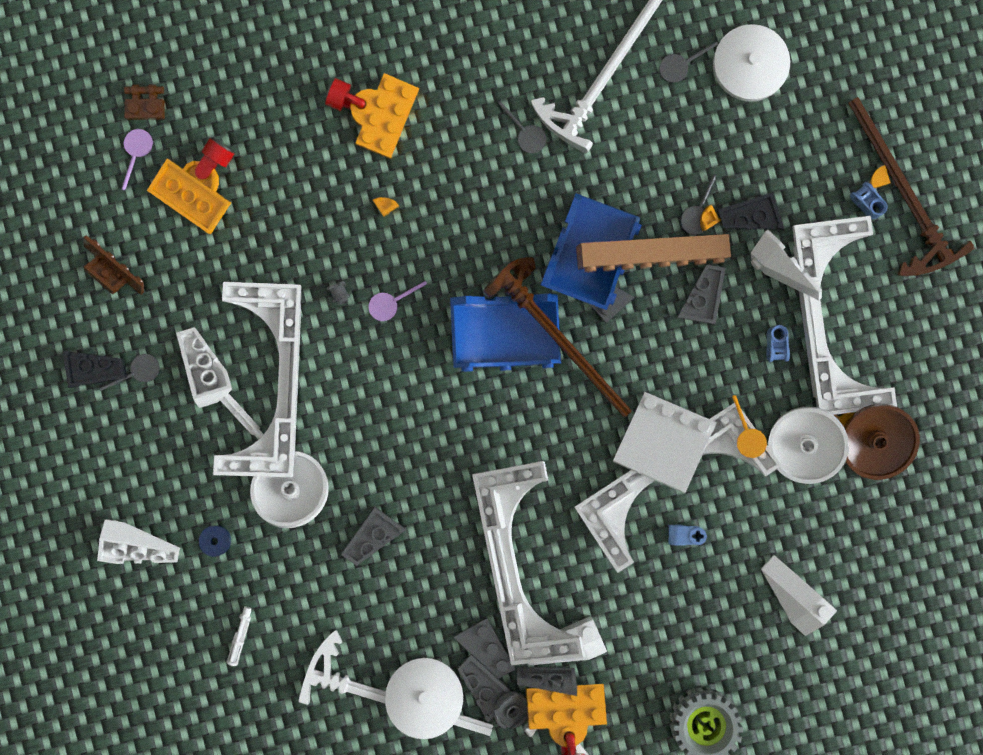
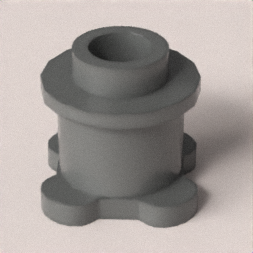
(339, 293)

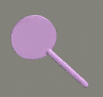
(138, 144)
(384, 306)

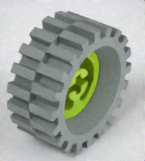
(717, 705)

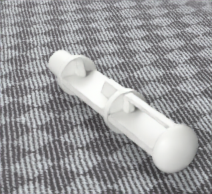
(242, 416)
(239, 637)

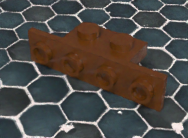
(108, 271)

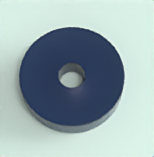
(208, 546)

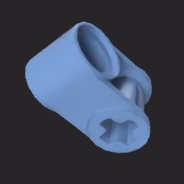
(868, 200)
(777, 345)
(683, 535)

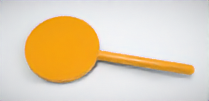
(751, 441)

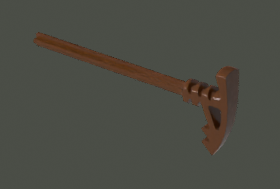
(929, 230)
(513, 286)

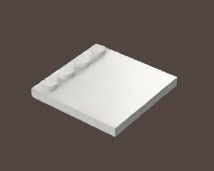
(664, 442)

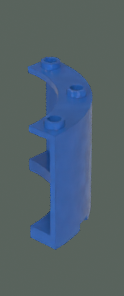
(588, 223)
(501, 333)

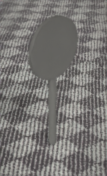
(675, 67)
(531, 138)
(691, 216)
(143, 368)

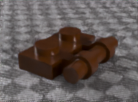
(144, 108)

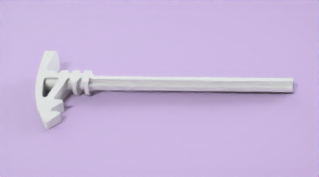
(568, 133)
(344, 684)

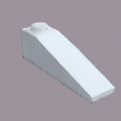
(774, 262)
(204, 371)
(124, 543)
(800, 602)
(590, 638)

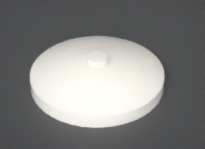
(751, 62)
(809, 444)
(291, 500)
(424, 698)

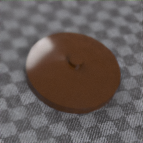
(881, 441)

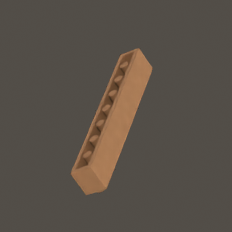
(652, 252)

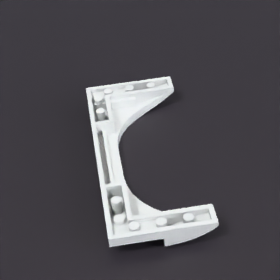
(813, 250)
(281, 310)
(608, 508)
(526, 633)

